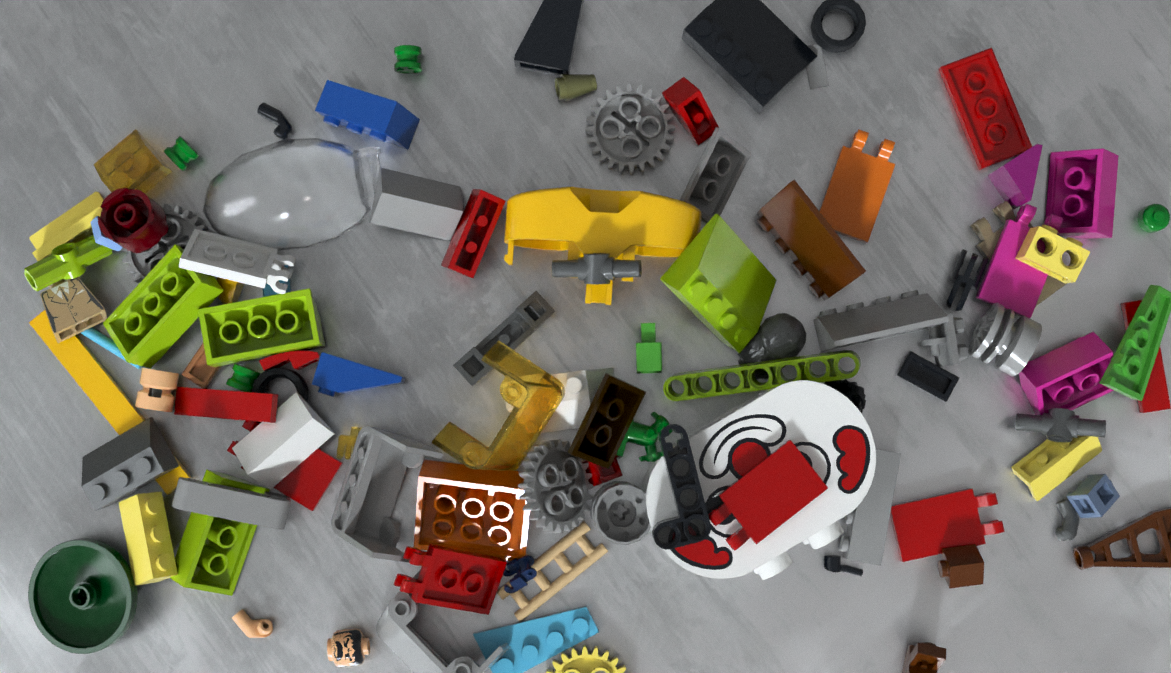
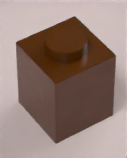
(961, 566)

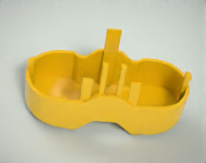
(600, 223)

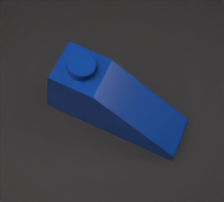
(345, 376)

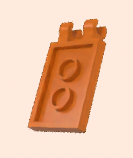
(857, 188)

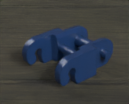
(524, 573)

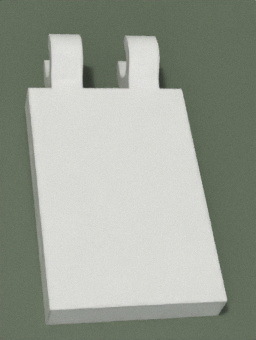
(236, 260)

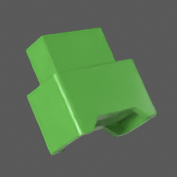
(648, 351)

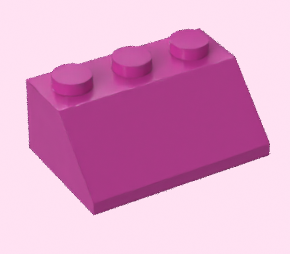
(1083, 192)
(1067, 375)

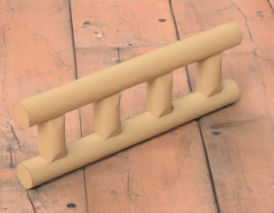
(570, 571)

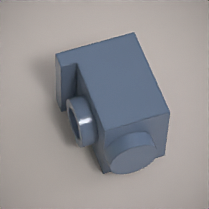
(1093, 496)

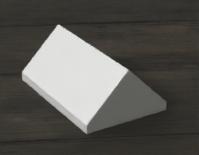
(279, 447)

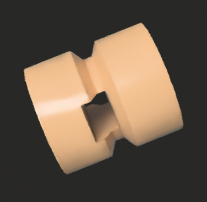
(159, 380)

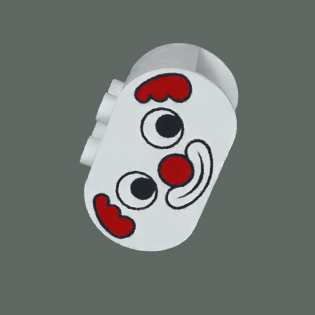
(825, 431)

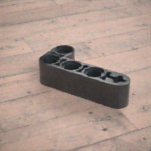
(678, 484)

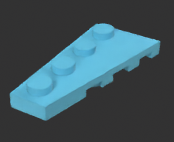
(536, 639)

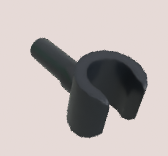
(833, 564)

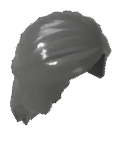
(776, 338)

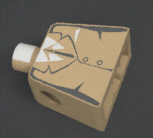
(71, 308)

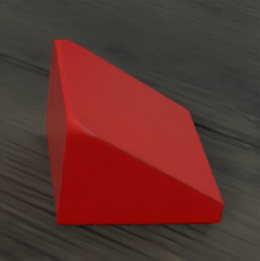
(601, 474)

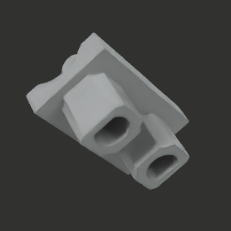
(944, 343)

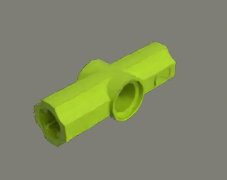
(66, 263)

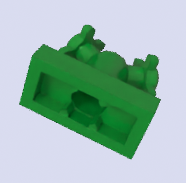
(645, 436)

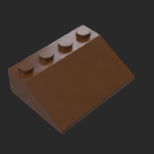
(809, 241)

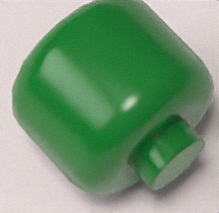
(1153, 218)

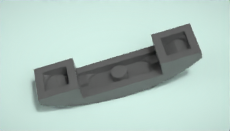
(511, 332)

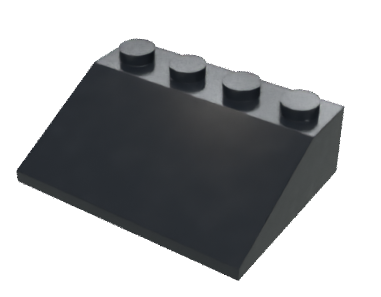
(748, 49)

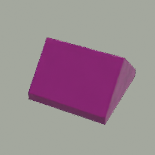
(1017, 177)

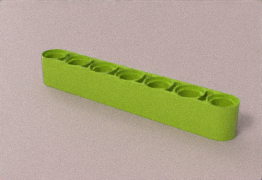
(748, 383)

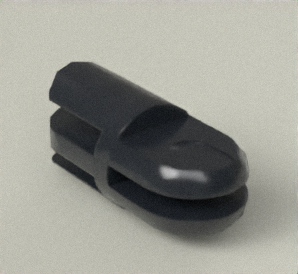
(964, 281)

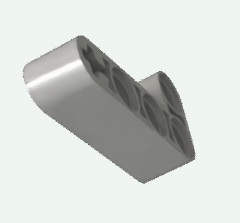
(232, 503)

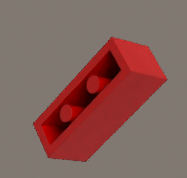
(473, 232)

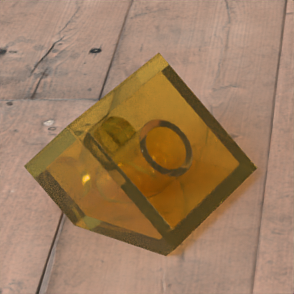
(132, 165)

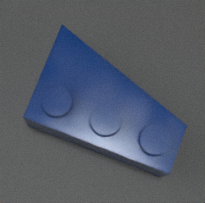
(367, 114)

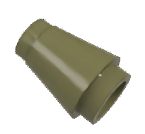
(574, 85)

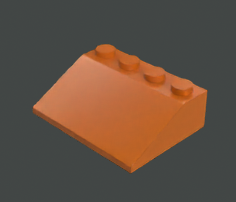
(471, 510)

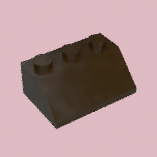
(607, 421)

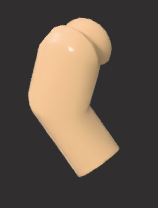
(253, 628)

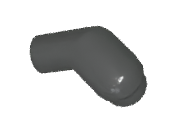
(1070, 522)

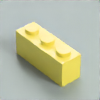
(148, 538)

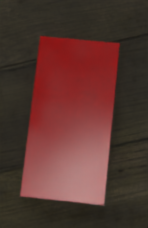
(985, 108)

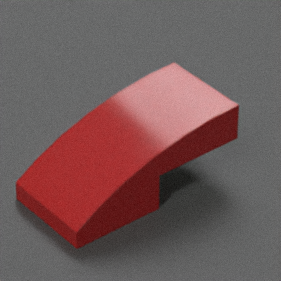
(298, 359)

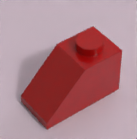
(690, 110)

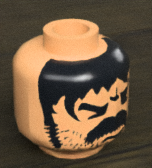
(348, 647)

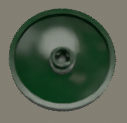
(82, 596)

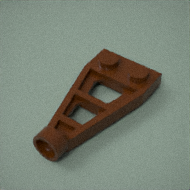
(1158, 520)

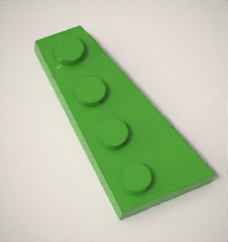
(1138, 349)

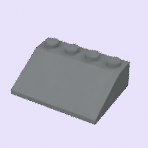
(877, 321)

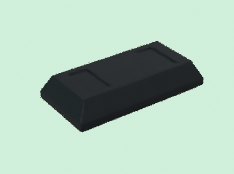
(928, 376)

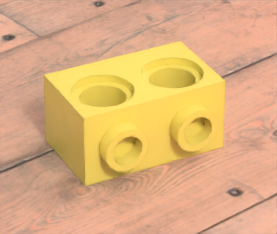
(1051, 260)

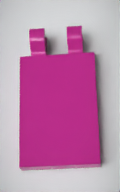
(1008, 279)

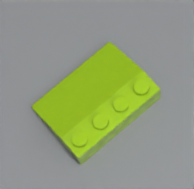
(722, 284)

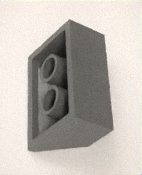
(126, 464)

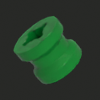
(407, 59)
(181, 153)
(242, 378)

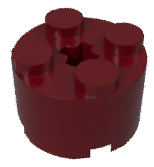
(132, 220)

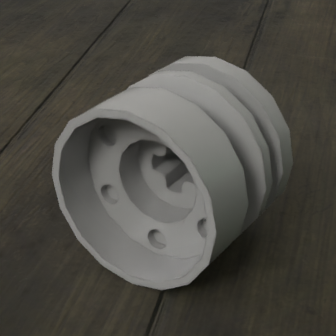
(1007, 341)
(635, 521)

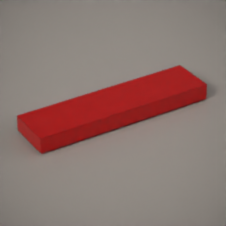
(1156, 393)
(226, 404)

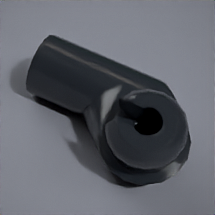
(277, 117)

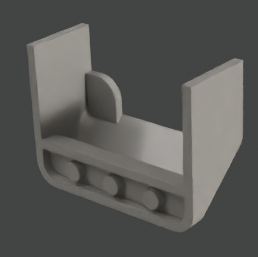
(372, 489)
(413, 650)

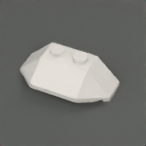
(579, 394)

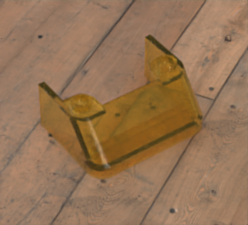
(534, 400)

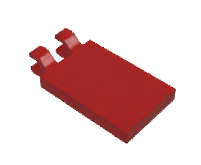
(309, 479)
(768, 495)
(941, 522)
(453, 578)

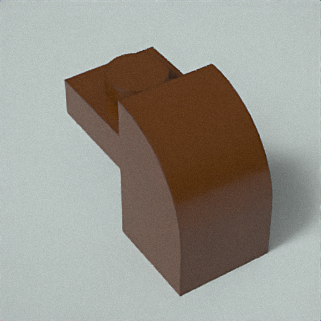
(923, 658)

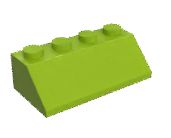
(160, 310)
(260, 328)
(215, 547)

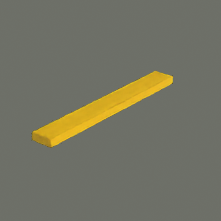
(100, 388)

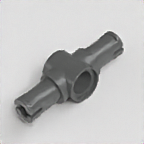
(596, 268)
(1060, 425)

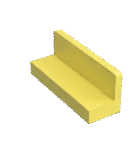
(68, 228)
(1055, 462)

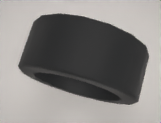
(824, 40)
(266, 376)

